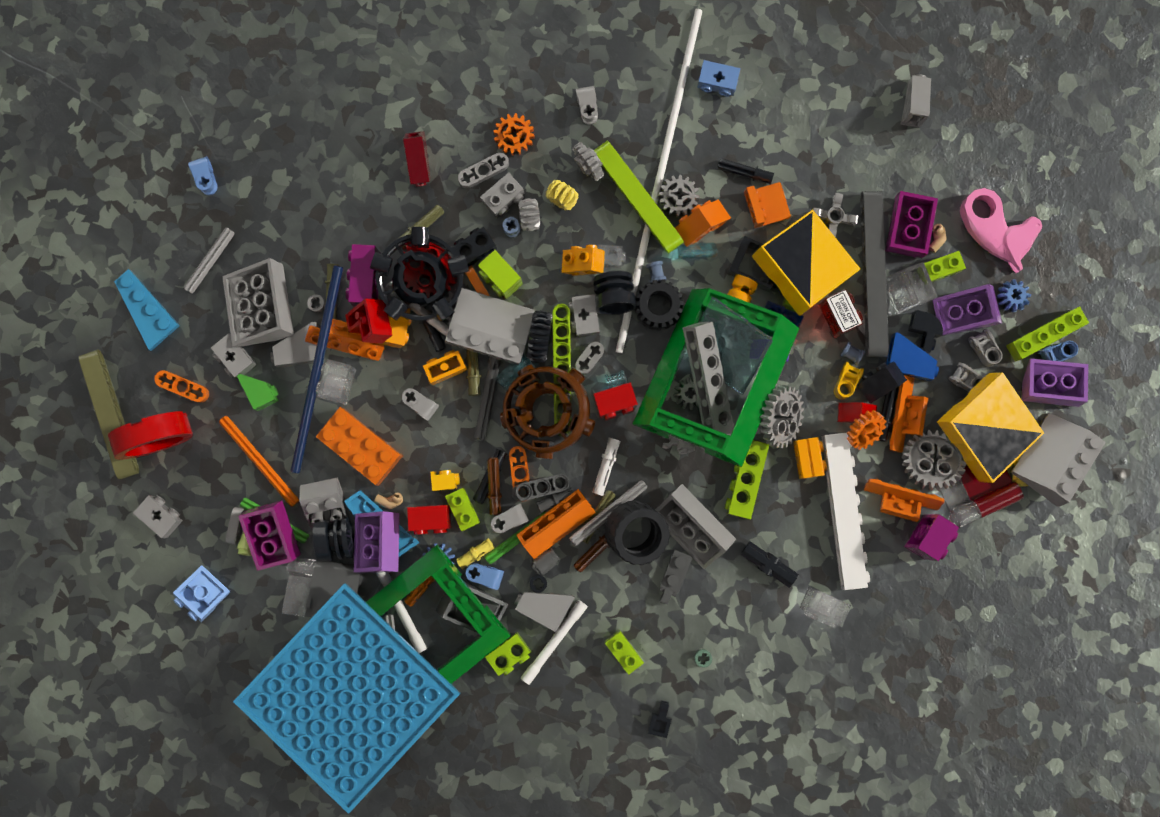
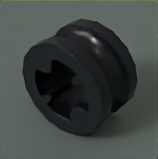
(543, 580)

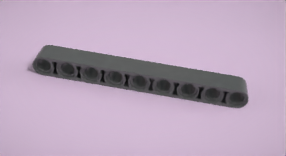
(874, 274)

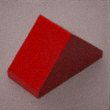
(849, 411)

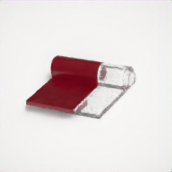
(974, 499)

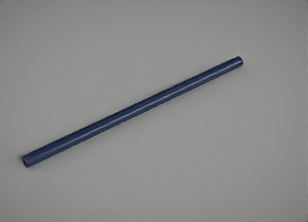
(316, 368)

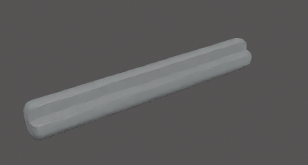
(209, 260)

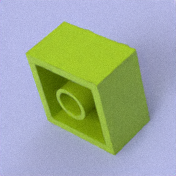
(500, 275)

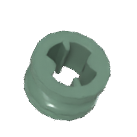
(707, 662)

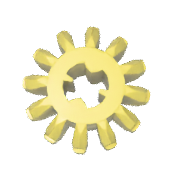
(562, 195)

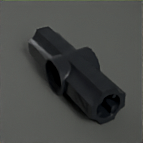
(769, 564)

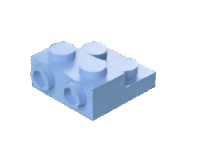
(200, 594)

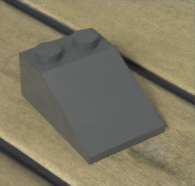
(450, 612)

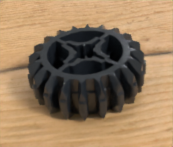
(539, 336)

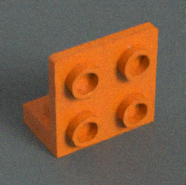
(767, 204)

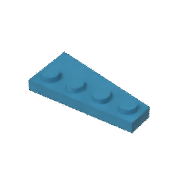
(148, 314)
(361, 503)

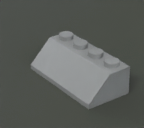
(695, 527)

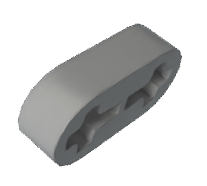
(586, 354)
(234, 527)

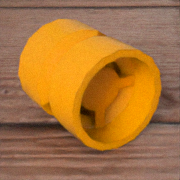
(746, 284)

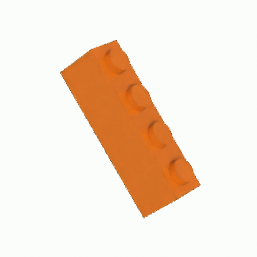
(556, 524)

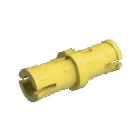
(475, 553)

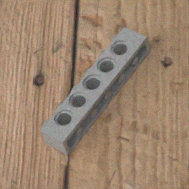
(708, 377)

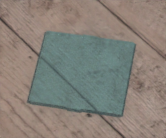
(739, 344)

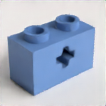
(727, 74)

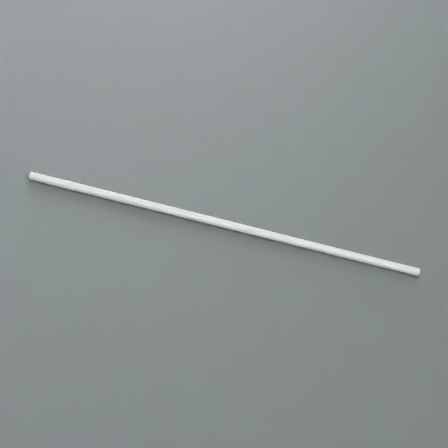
(661, 169)

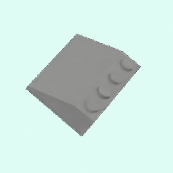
(258, 304)
(490, 326)
(1058, 459)

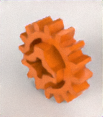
(507, 136)
(866, 429)

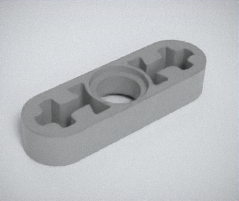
(498, 169)

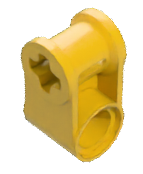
(848, 377)

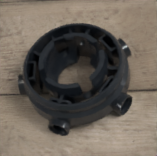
(419, 239)

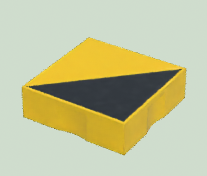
(805, 262)
(991, 427)

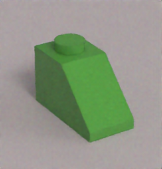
(258, 392)

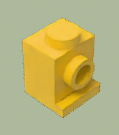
(445, 480)

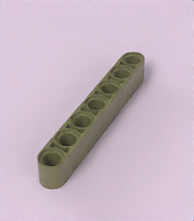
(106, 407)

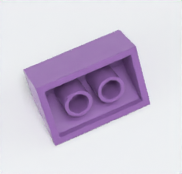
(1055, 383)
(376, 542)

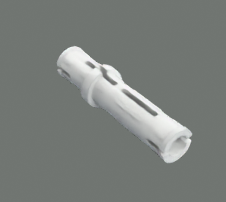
(606, 466)

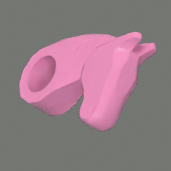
(993, 233)

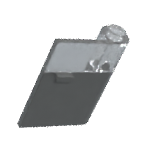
(314, 583)

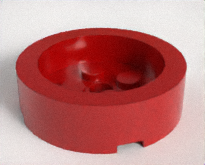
(150, 435)

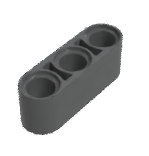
(549, 487)

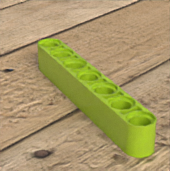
(638, 197)
(561, 360)

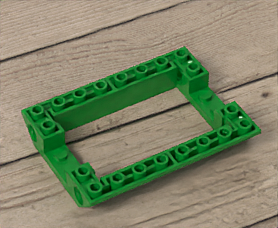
(717, 444)
(449, 578)

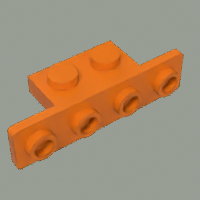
(346, 342)
(909, 415)
(902, 501)

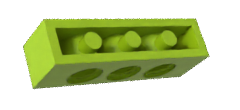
(1047, 334)
(745, 509)

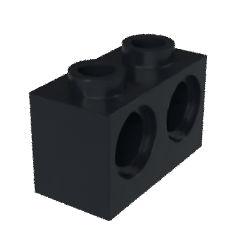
(477, 252)

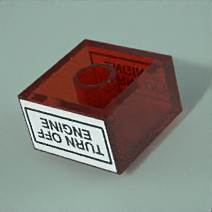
(841, 313)

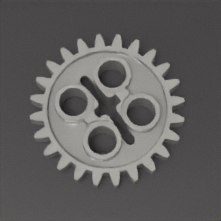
(779, 430)
(915, 456)

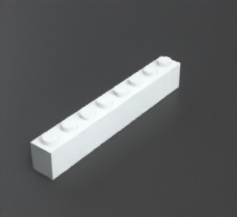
(845, 512)

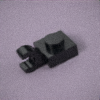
(659, 722)

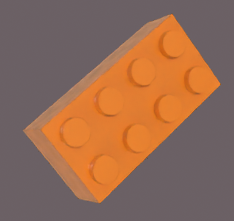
(359, 446)

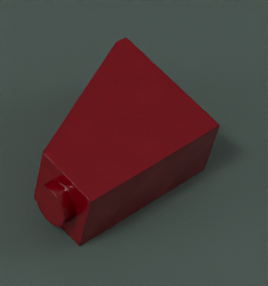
(417, 158)

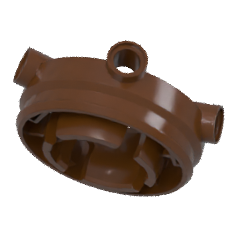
(529, 379)

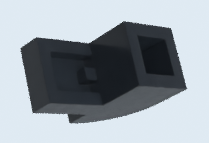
(929, 326)

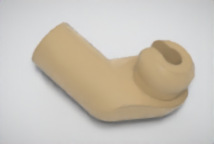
(939, 238)
(390, 502)

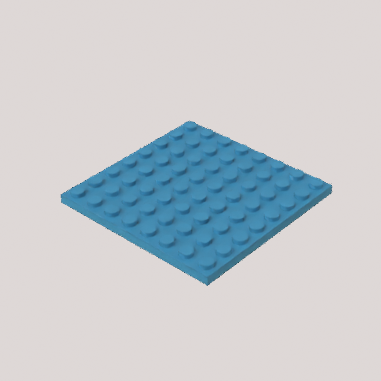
(346, 698)

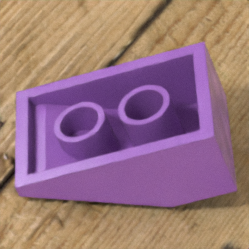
(968, 310)

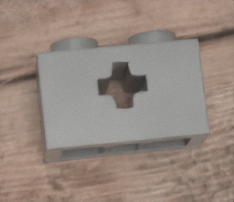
(584, 304)
(243, 362)
(148, 514)

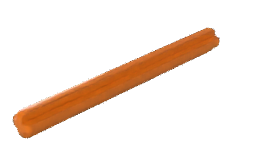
(259, 461)

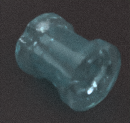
(616, 379)

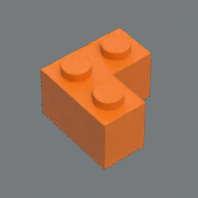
(702, 221)

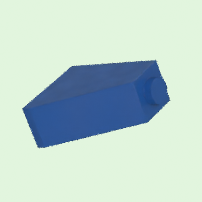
(911, 359)

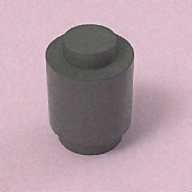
(545, 561)

